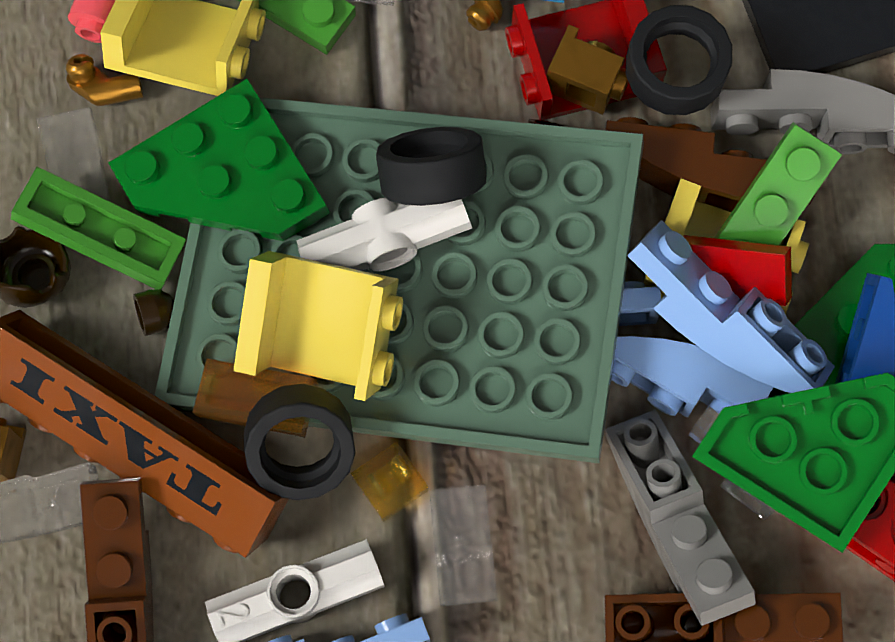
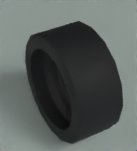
(678, 21)
(431, 166)
(306, 480)

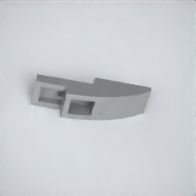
(840, 109)
(678, 519)

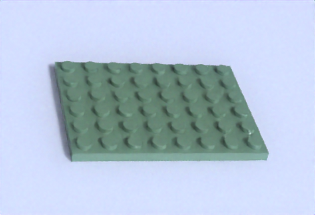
(498, 326)

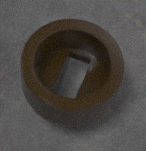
(153, 310)

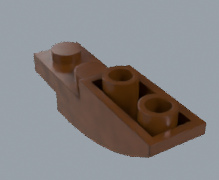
(688, 154)
(116, 562)
(772, 619)

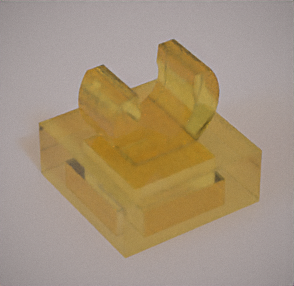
(389, 481)

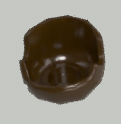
(31, 268)

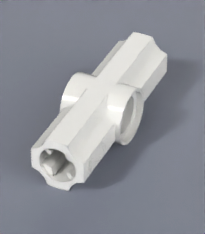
(384, 234)
(258, 608)

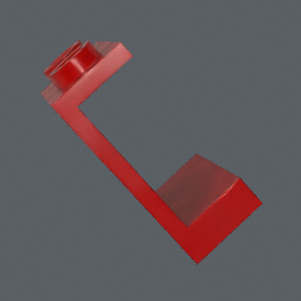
(539, 38)

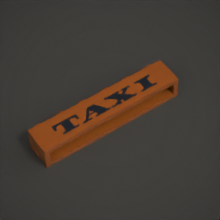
(134, 434)

